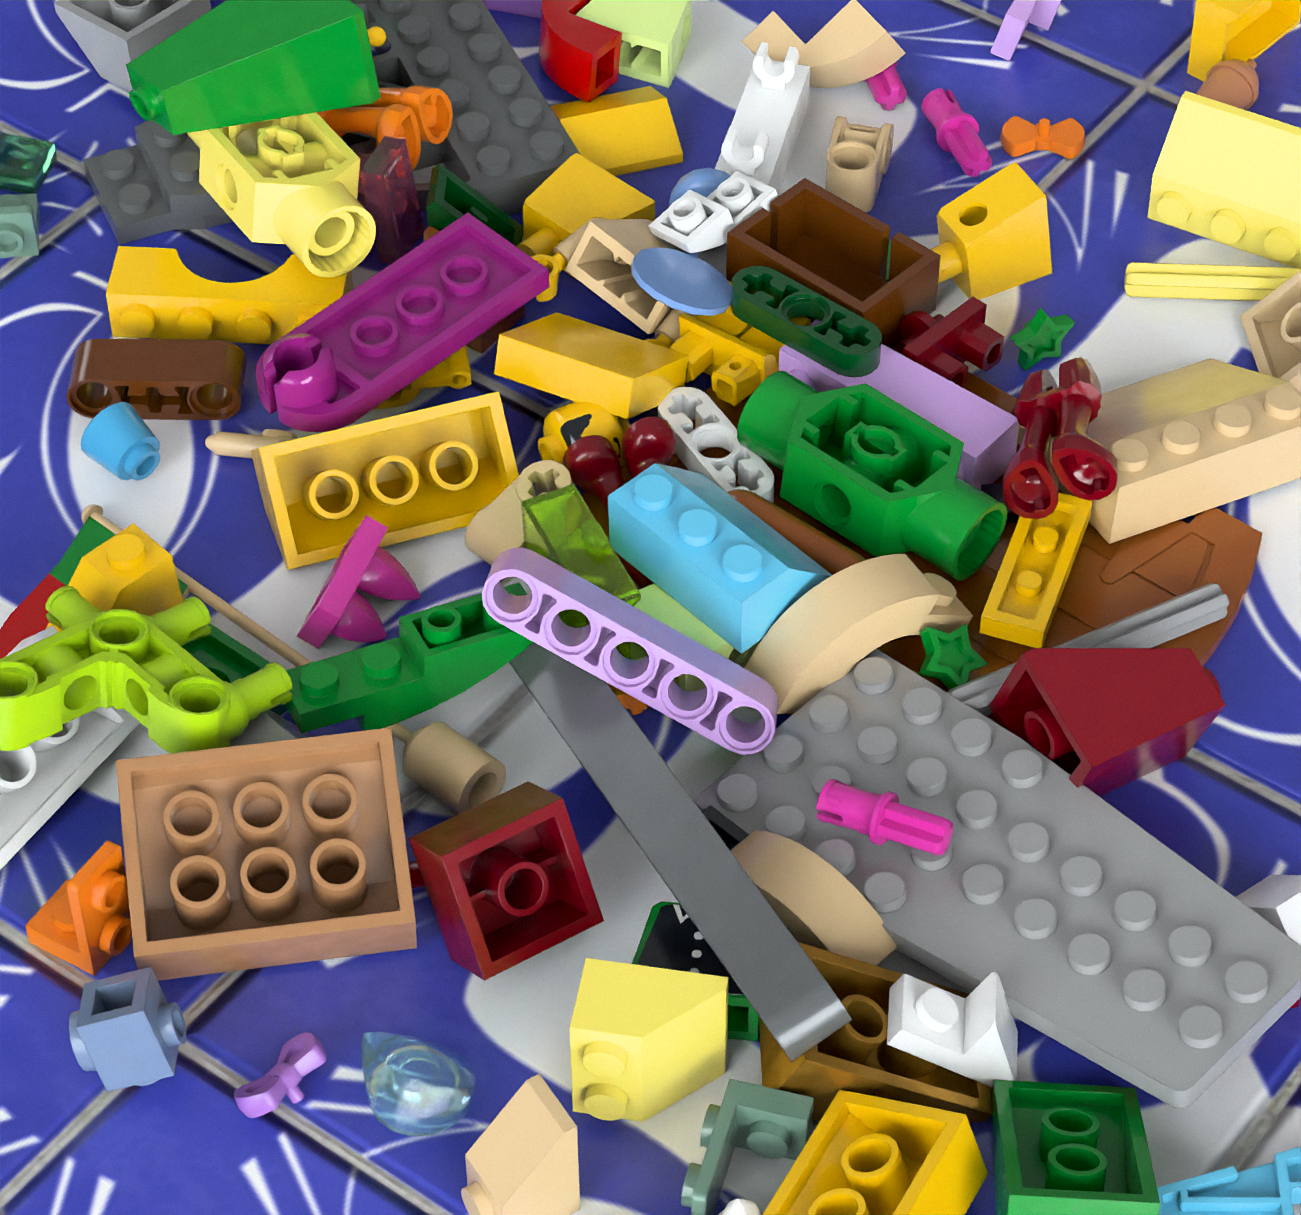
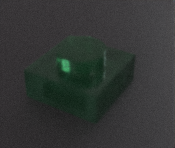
(25, 163)

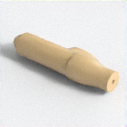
(241, 444)

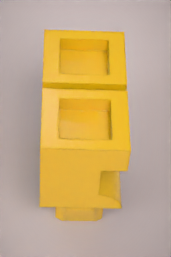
(729, 352)

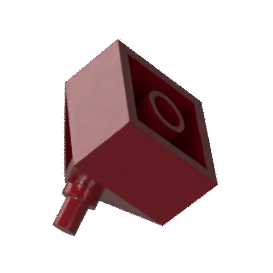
(505, 879)

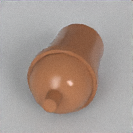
(1232, 83)

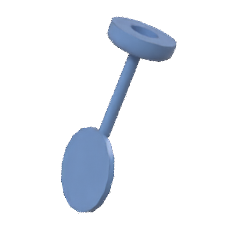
(681, 277)

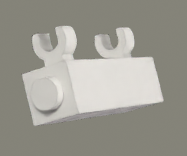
(768, 119)

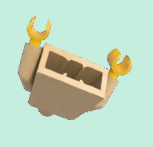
(601, 259)

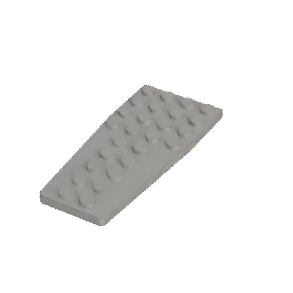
(1042, 882)

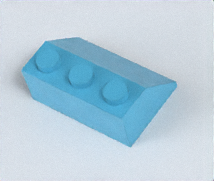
(709, 552)

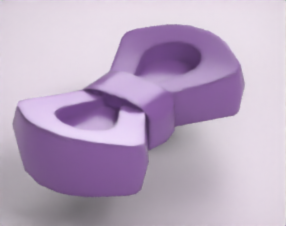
(295, 1061)

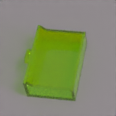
(568, 534)

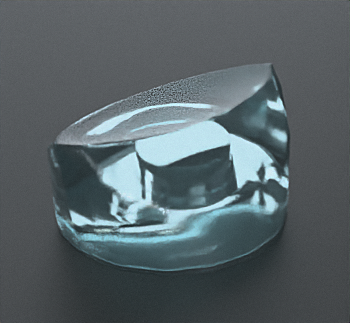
(415, 1083)

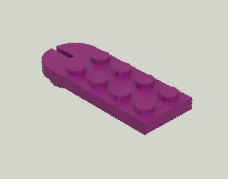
(396, 326)

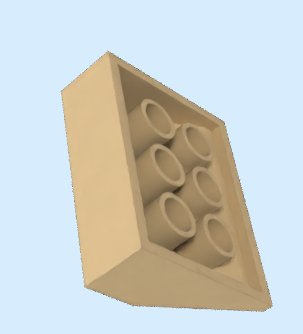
(1192, 444)

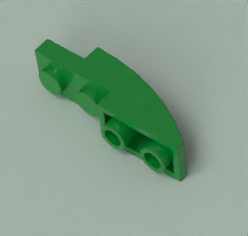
(393, 680)

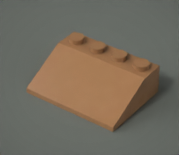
(265, 854)

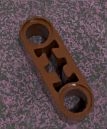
(158, 378)

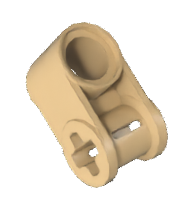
(858, 161)
(500, 523)

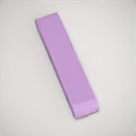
(618, 622)

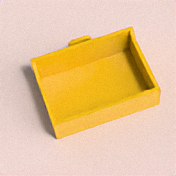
(1237, 30)
(590, 364)

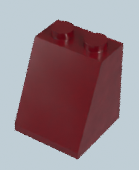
(1108, 709)

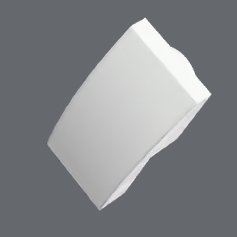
(703, 222)

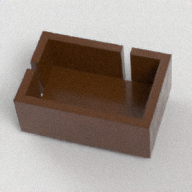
(838, 255)

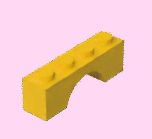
(162, 299)

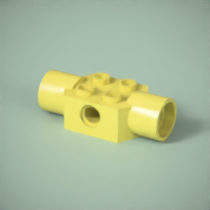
(290, 187)

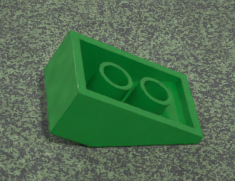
(1070, 1150)

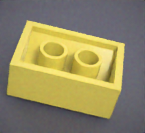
(1231, 179)

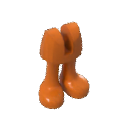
(402, 113)

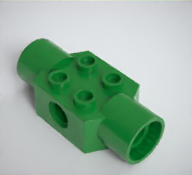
(872, 472)

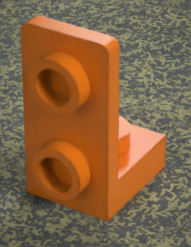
(88, 914)

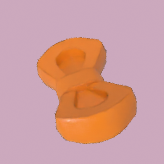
(1062, 138)

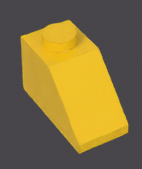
(128, 574)

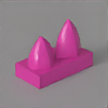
(363, 567)

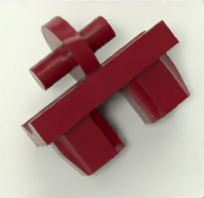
(949, 341)

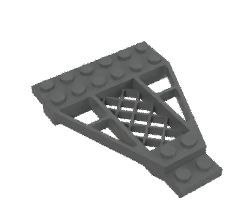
(498, 142)

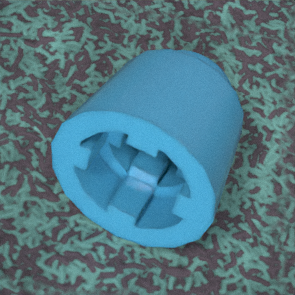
(121, 442)

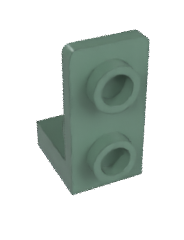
(750, 1118)

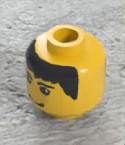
(576, 421)

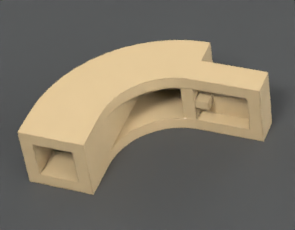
(848, 619)

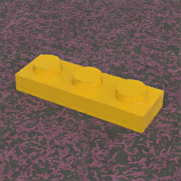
(1035, 573)

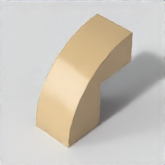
(840, 54)
(813, 898)

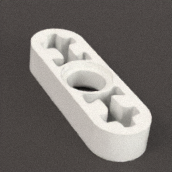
(713, 430)

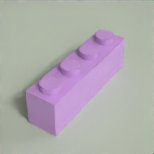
(984, 428)

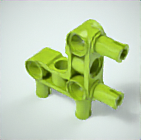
(133, 666)

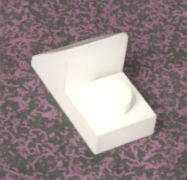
(960, 1034)

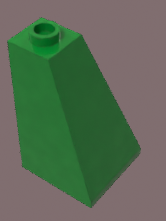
(256, 65)

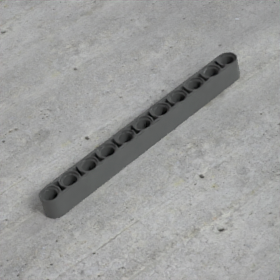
(685, 851)

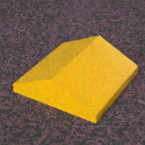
(623, 130)

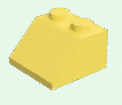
(644, 1038)

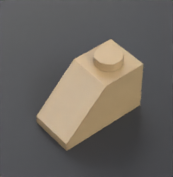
(525, 1158)

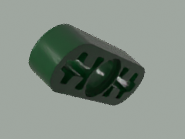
(840, 340)

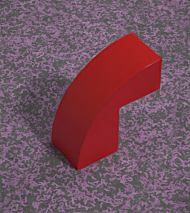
(576, 51)

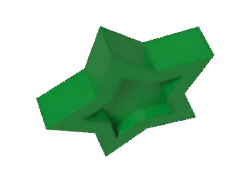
(1041, 338)
(949, 656)

